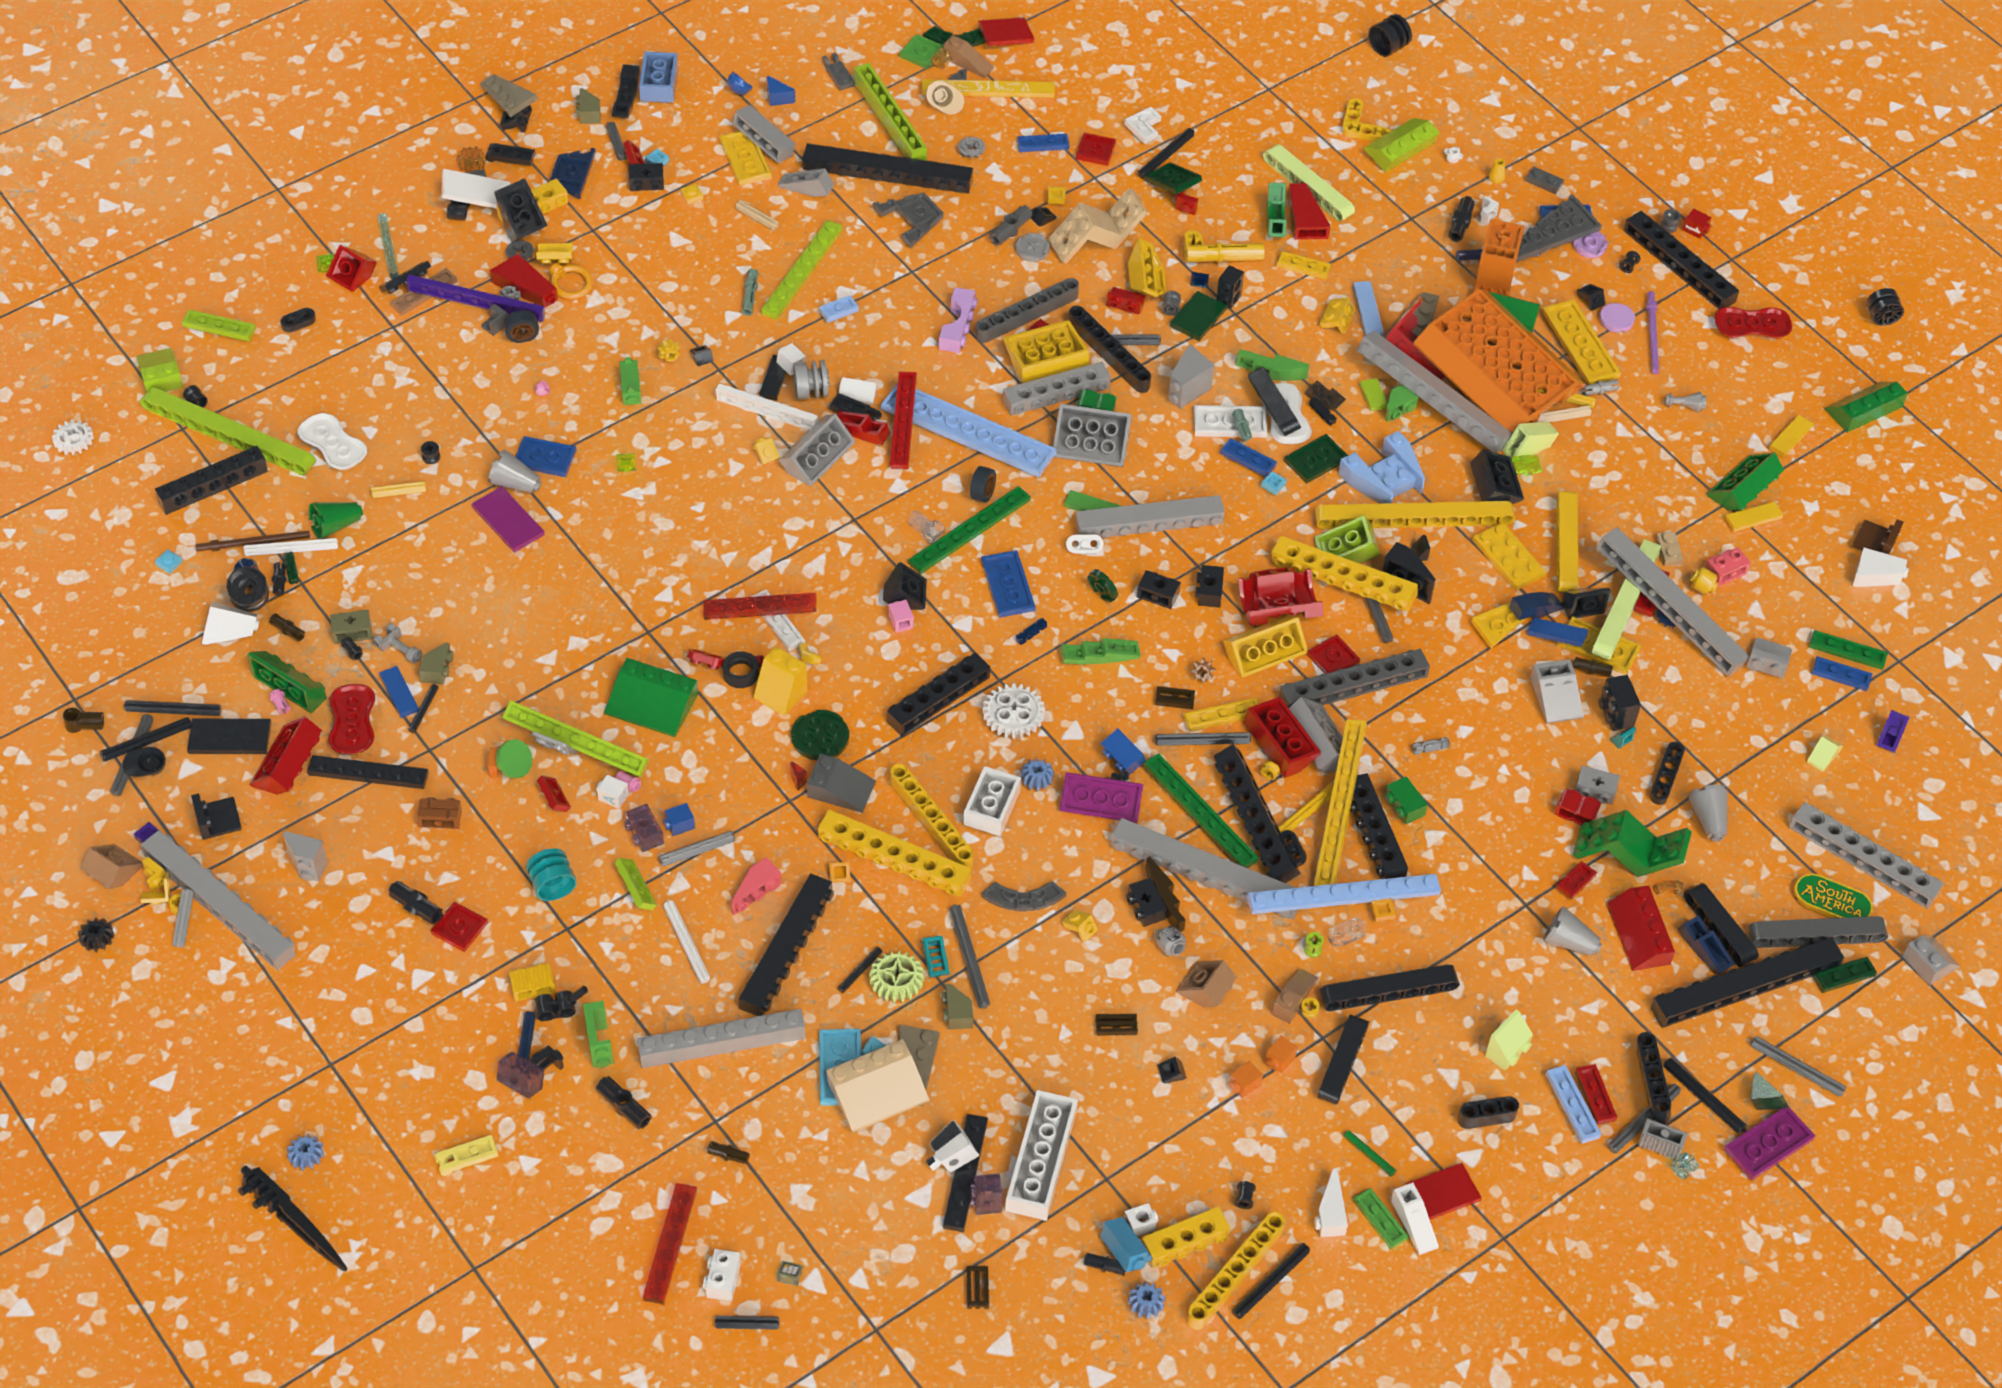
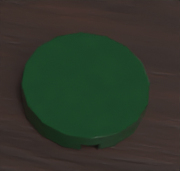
(1101, 583)

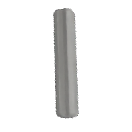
(183, 918)

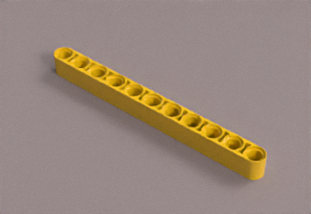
(1418, 514)

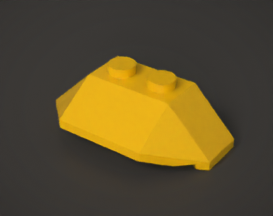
(1146, 270)

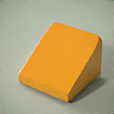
(839, 872)

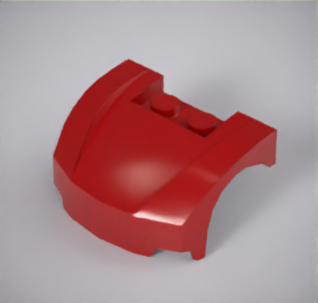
(1278, 593)

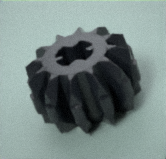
(96, 934)

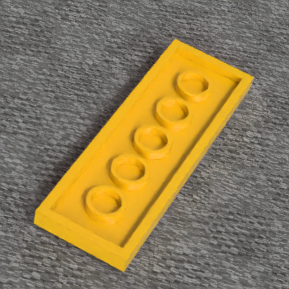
(1581, 342)

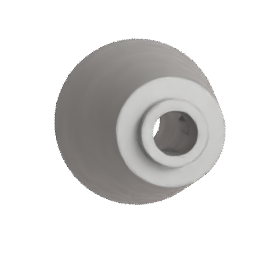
(513, 474)
(1711, 810)
(1572, 933)

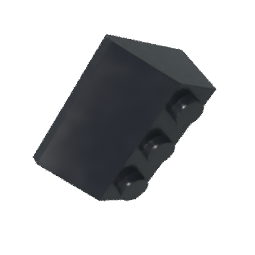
(1496, 477)

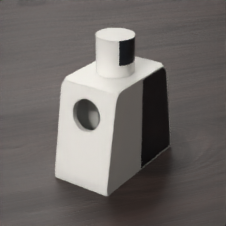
(951, 1148)

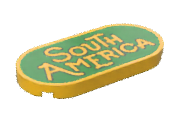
(1831, 897)

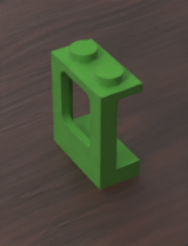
(596, 1020)

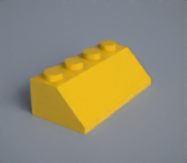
(1266, 646)

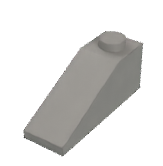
(809, 182)

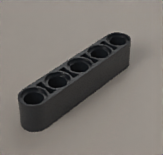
(1274, 401)
(1717, 918)
(1343, 1059)
(1653, 1078)

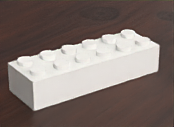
(1041, 1155)

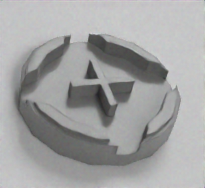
(1032, 247)

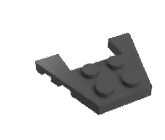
(917, 211)

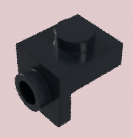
(547, 1057)

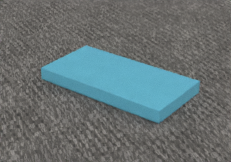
(835, 1049)

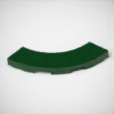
(940, 36)

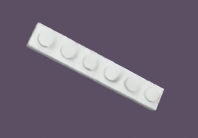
(766, 407)

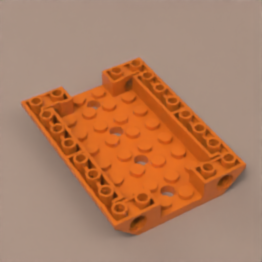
(1487, 371)

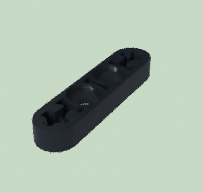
(1667, 773)

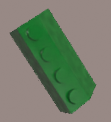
(1868, 405)
(1746, 481)
(283, 676)

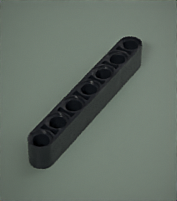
(1110, 349)
(1389, 987)

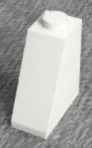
(1879, 569)

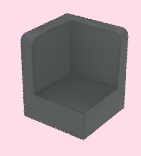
(496, 322)

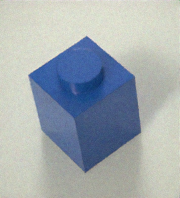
(679, 819)

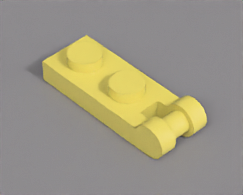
(466, 1155)

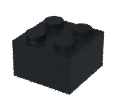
(1619, 702)

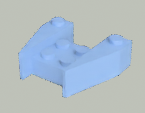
(1388, 477)

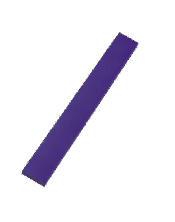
(471, 296)

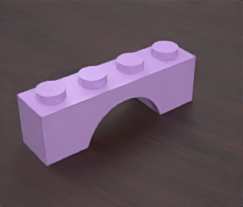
(953, 335)

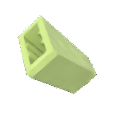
(1530, 439)

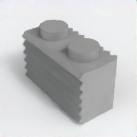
(1662, 1139)

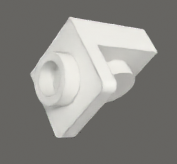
(1488, 211)

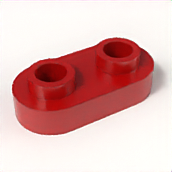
(712, 660)

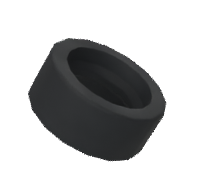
(740, 657)

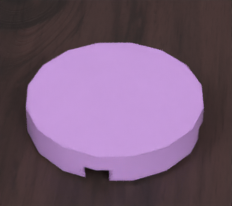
(1591, 245)
(1617, 317)

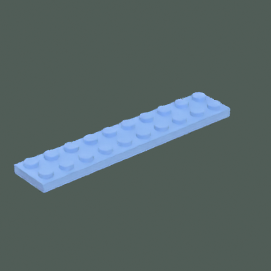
(977, 432)

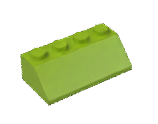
(1402, 143)

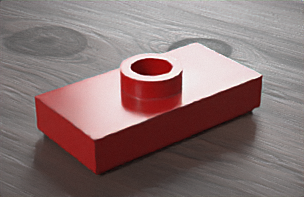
(1576, 880)

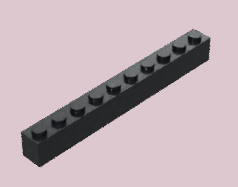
(888, 168)
(1745, 982)

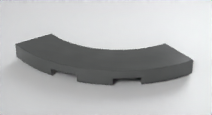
(1024, 901)

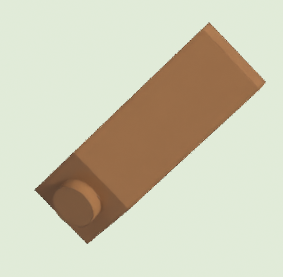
(967, 57)
(1292, 995)

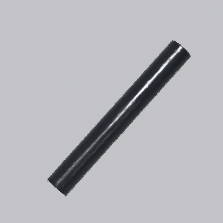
(423, 708)
(859, 970)

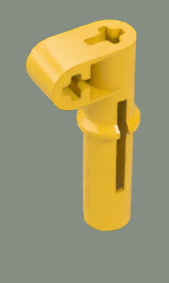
(1196, 251)

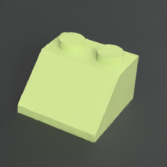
(1509, 1041)

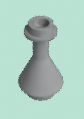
(1694, 401)

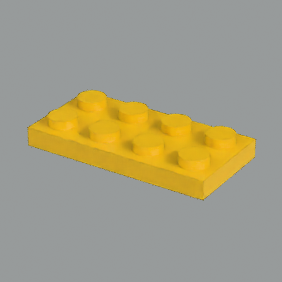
(1509, 556)

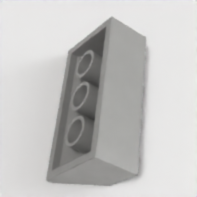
(817, 450)
(1321, 730)

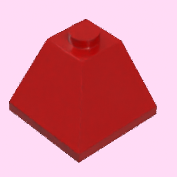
(350, 268)

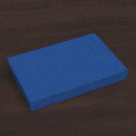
(546, 456)

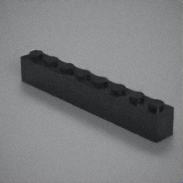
(786, 945)

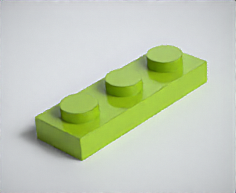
(635, 884)

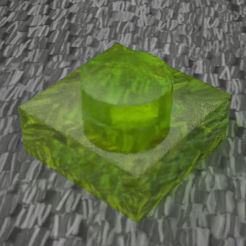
(324, 262)
(626, 462)

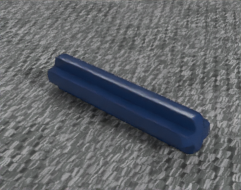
(527, 1034)

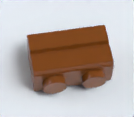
(439, 813)

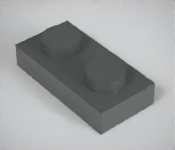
(1544, 180)

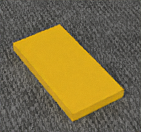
(745, 158)
(1623, 655)

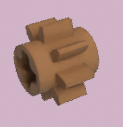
(1200, 673)

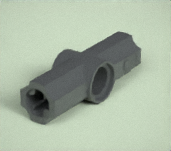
(1010, 225)

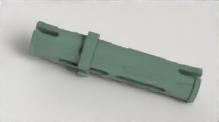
(750, 288)

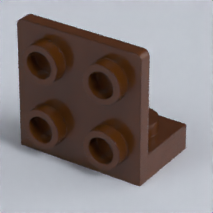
(1877, 537)

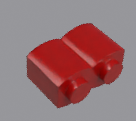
(1577, 807)

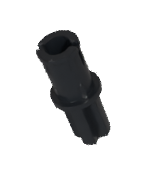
(279, 579)
(1103, 1263)

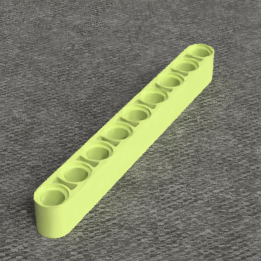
(1622, 609)

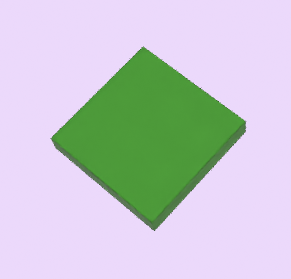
(920, 51)

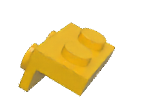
(555, 252)
(1338, 314)

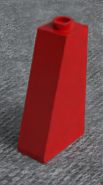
(1306, 214)
(526, 279)

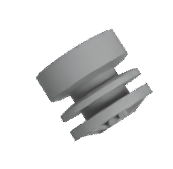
(810, 379)

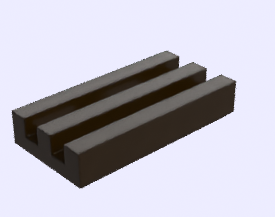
(1174, 700)
(1116, 1021)
(977, 1303)

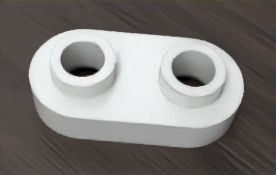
(1084, 543)

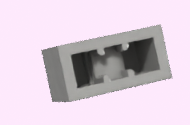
(1597, 784)

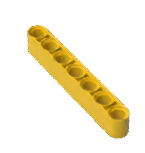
(1567, 541)
(939, 826)
(1234, 1279)

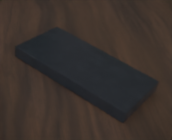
(229, 736)

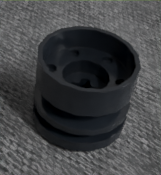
(1390, 35)
(243, 579)

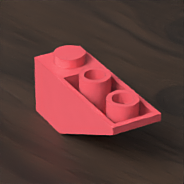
(758, 882)

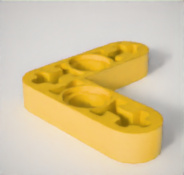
(1354, 124)

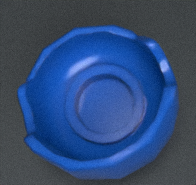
(738, 85)

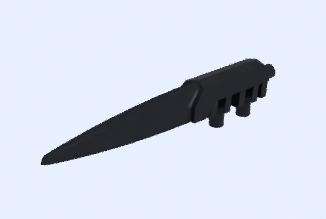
(271, 1195)

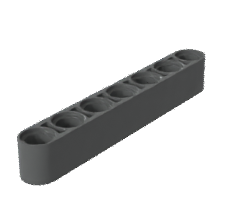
(1027, 310)
(1808, 931)

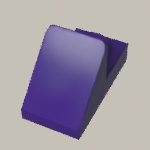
(1893, 731)

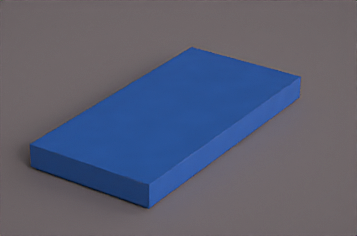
(1008, 583)

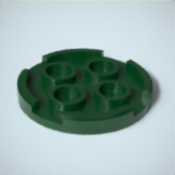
(820, 734)

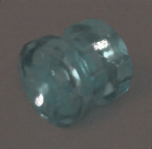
(1684, 1165)

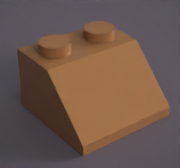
(110, 865)
(1207, 983)

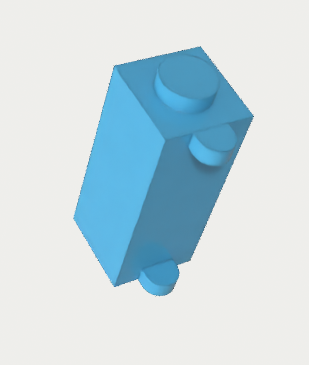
(1125, 1244)

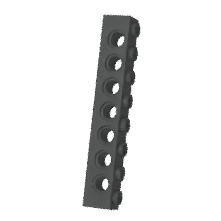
(1358, 679)

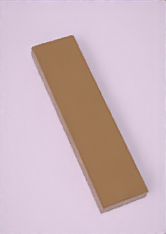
(413, 299)

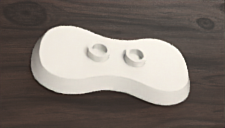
(1294, 400)
(337, 447)

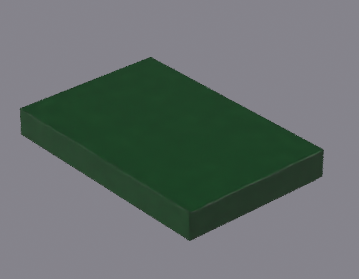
(1173, 178)
(1198, 315)
(1315, 458)

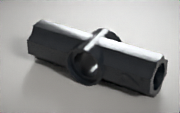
(1461, 219)
(415, 902)
(631, 1110)

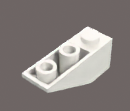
(1414, 1218)

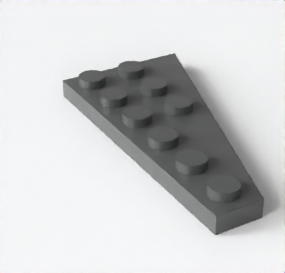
(1557, 228)

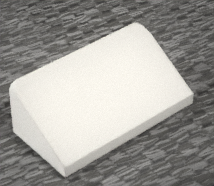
(858, 390)

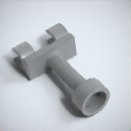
(394, 633)

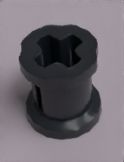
(1629, 261)
(1245, 1194)

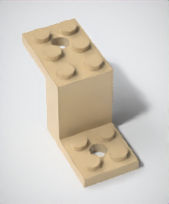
(1097, 225)

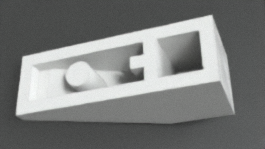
(1331, 1214)

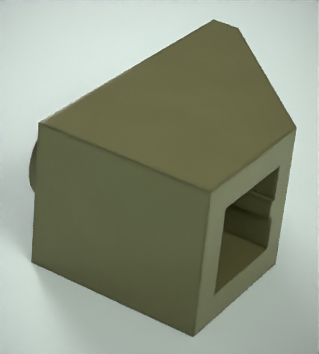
(589, 108)
(435, 665)
(959, 1009)

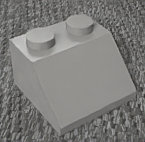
(306, 855)
(1929, 959)

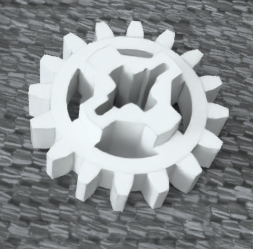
(72, 437)

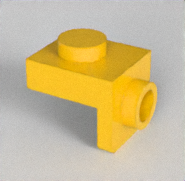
(766, 450)
(1081, 923)

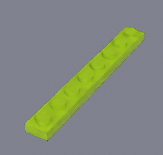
(802, 269)
(575, 738)

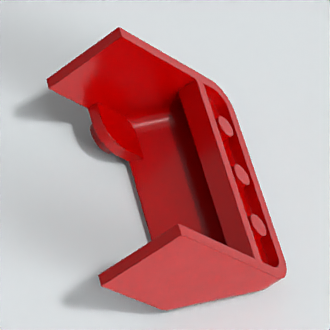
(1403, 338)

